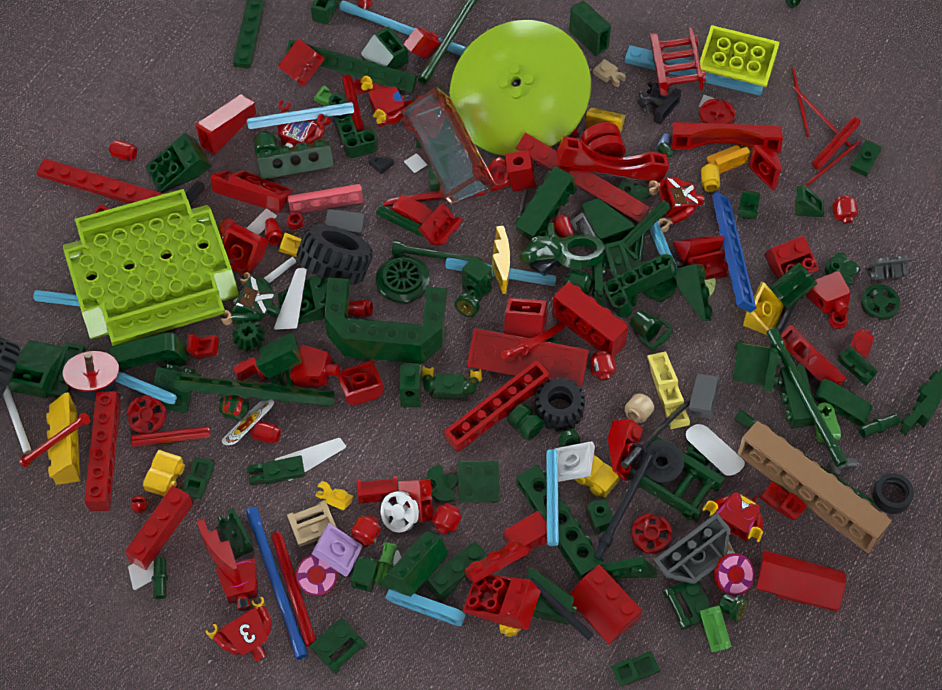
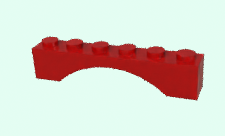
(691, 135)
(647, 166)

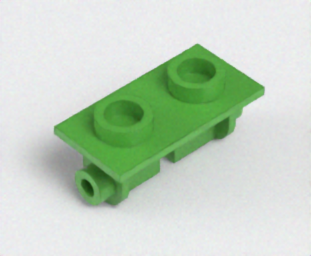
(715, 629)

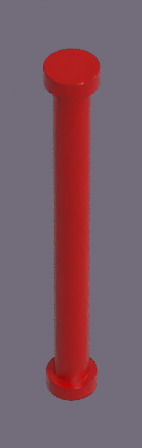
(83, 419)

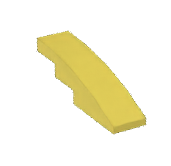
(667, 388)

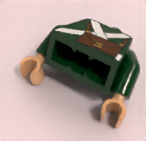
(253, 301)

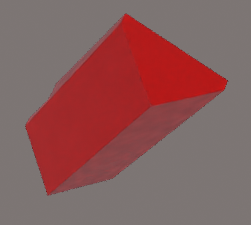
(250, 189)
(801, 581)

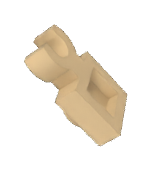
(607, 71)

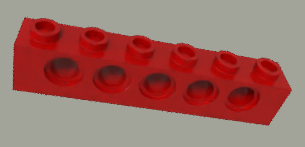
(496, 406)
(102, 451)

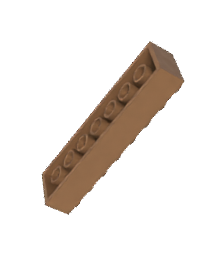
(814, 486)

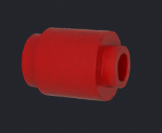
(123, 150)
(265, 432)

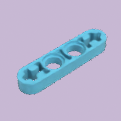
(427, 607)

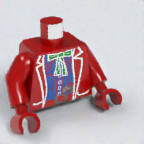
(301, 131)

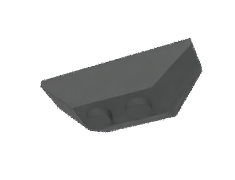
(697, 552)

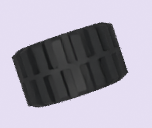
(563, 390)

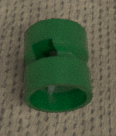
(527, 423)

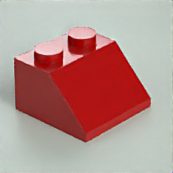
(243, 248)

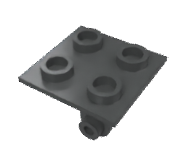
(895, 267)

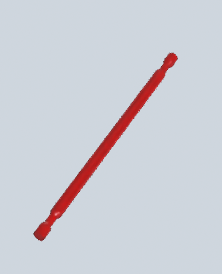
(800, 103)
(819, 113)
(832, 163)

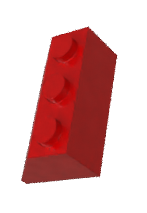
(605, 604)

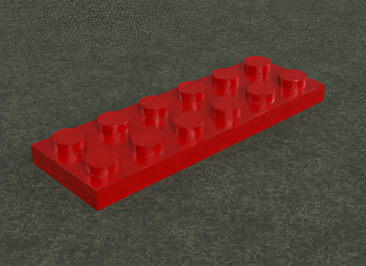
(555, 358)

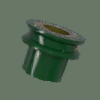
(468, 304)
(734, 607)

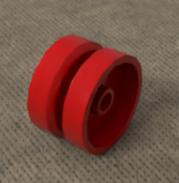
(604, 139)

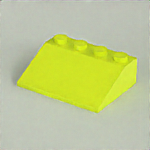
(739, 56)

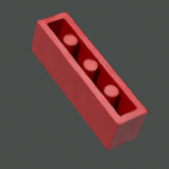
(159, 528)

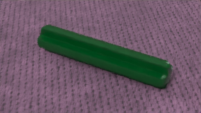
(399, 219)

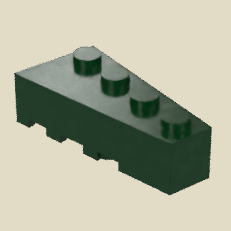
(546, 203)

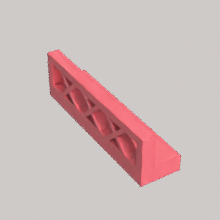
(325, 199)

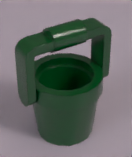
(649, 327)

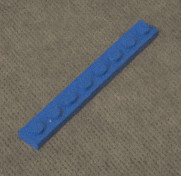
(733, 252)

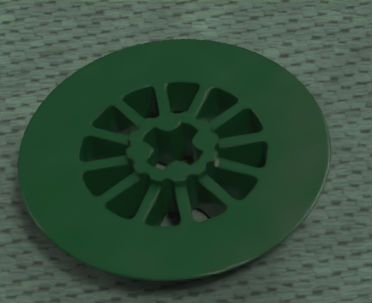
(402, 295)

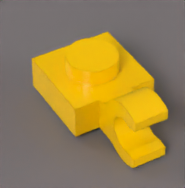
(337, 497)

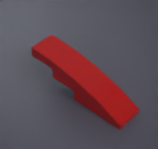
(219, 552)

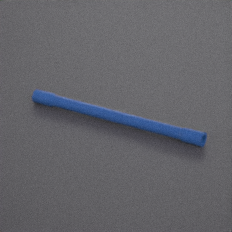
(295, 639)

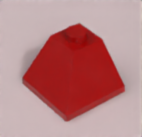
(766, 165)

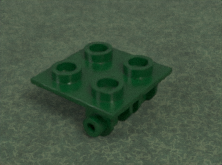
(478, 481)

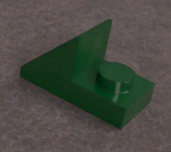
(808, 203)

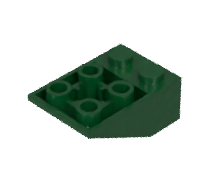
(178, 164)
(313, 300)
(35, 368)

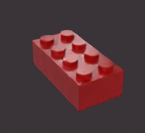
(589, 319)

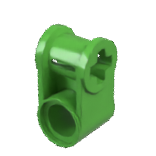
(830, 418)

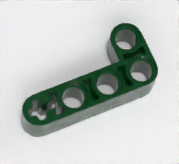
(353, 143)
(637, 281)
(150, 350)

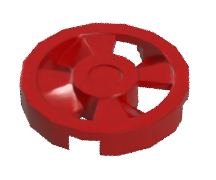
(146, 414)
(651, 533)

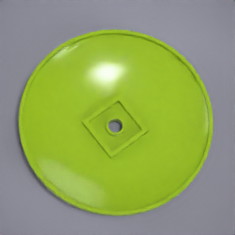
(544, 105)

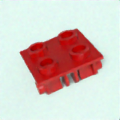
(301, 62)

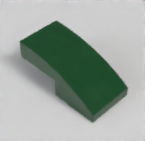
(199, 477)
(635, 669)

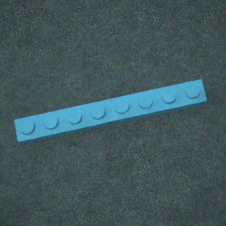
(644, 58)

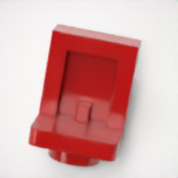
(862, 342)
(202, 347)
(247, 369)

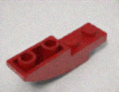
(810, 357)

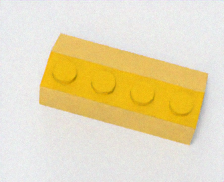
(65, 454)

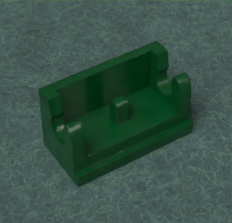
(793, 285)
(234, 532)

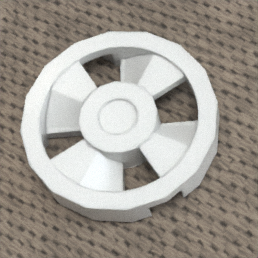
(399, 512)

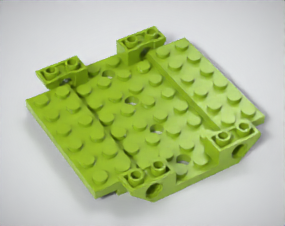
(157, 291)

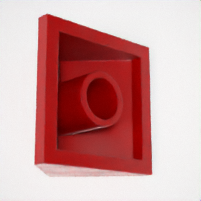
(697, 246)

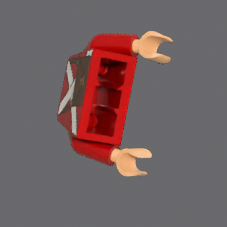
(680, 196)

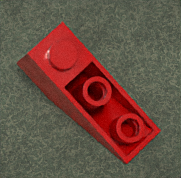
(620, 441)

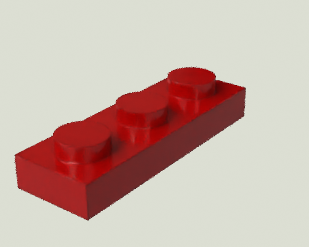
(495, 561)

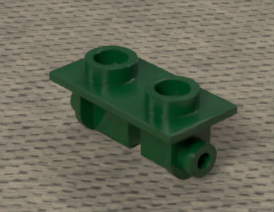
(857, 365)

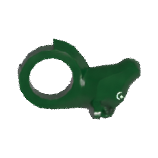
(549, 246)

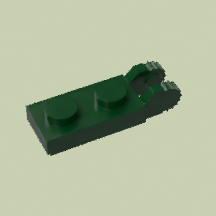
(277, 470)

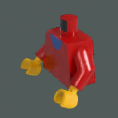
(385, 102)

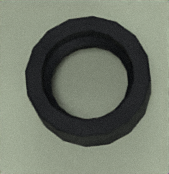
(903, 483)

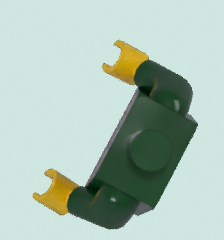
(450, 385)

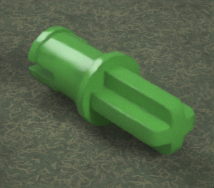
(385, 561)

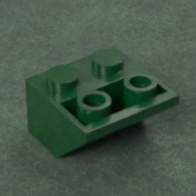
(386, 50)

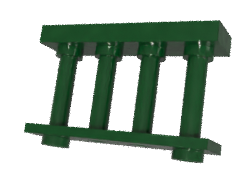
(693, 470)

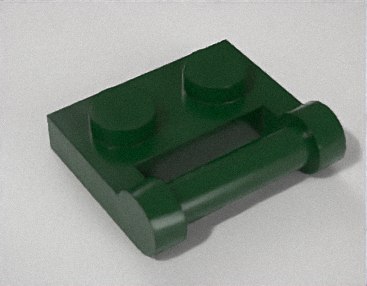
(694, 600)
(333, 640)

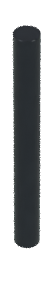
(563, 611)

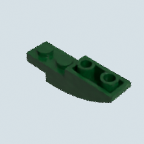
(926, 405)

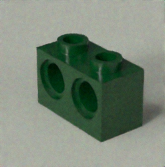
(477, 276)

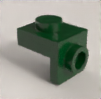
(749, 204)

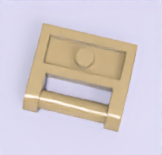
(312, 529)

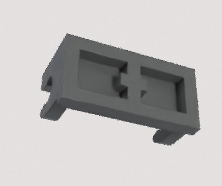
(349, 221)
(704, 396)

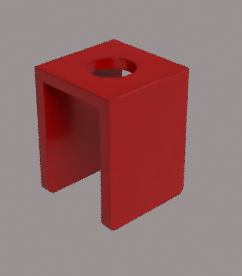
(520, 170)

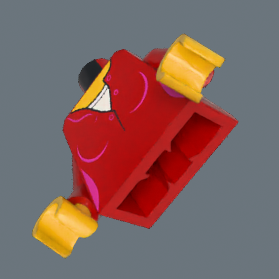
(739, 514)

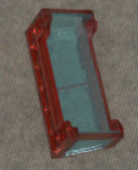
(447, 146)

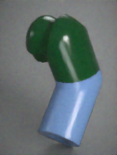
(663, 146)

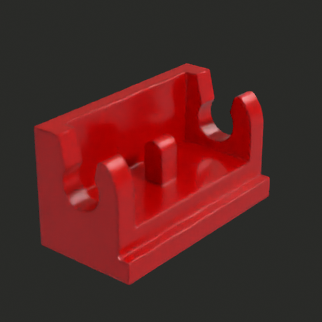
(712, 262)
(376, 490)

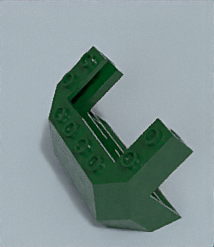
(383, 338)

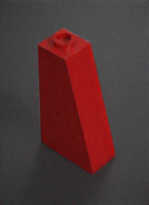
(224, 123)

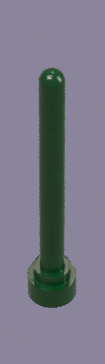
(400, 248)

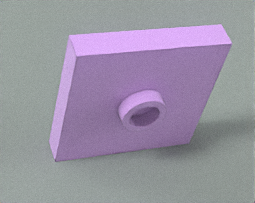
(337, 549)

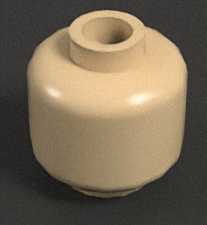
(639, 408)

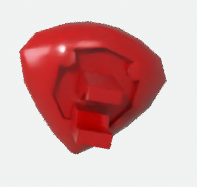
(499, 174)

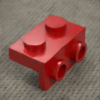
(440, 225)

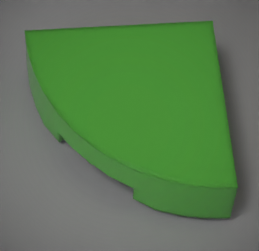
(323, 96)

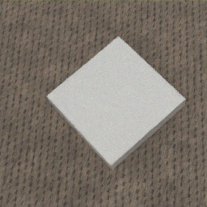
(575, 461)

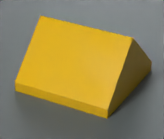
(597, 116)
(767, 310)

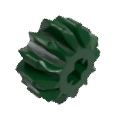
(248, 335)

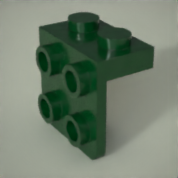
(279, 356)
(757, 365)
(165, 380)

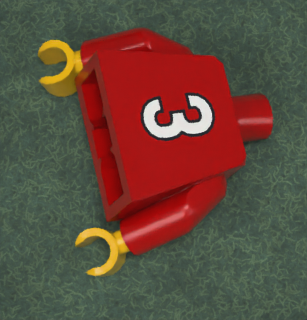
(245, 632)

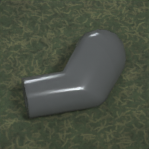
(852, 463)

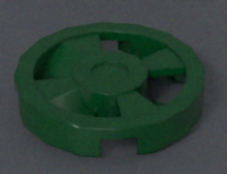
(880, 301)

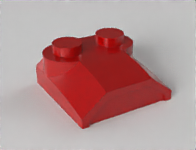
(361, 383)

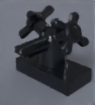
(664, 104)

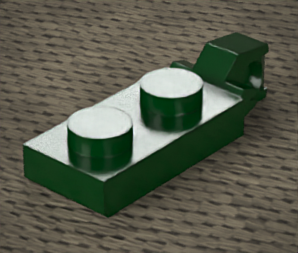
(598, 285)

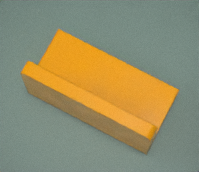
(729, 158)

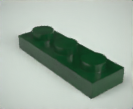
(58, 385)

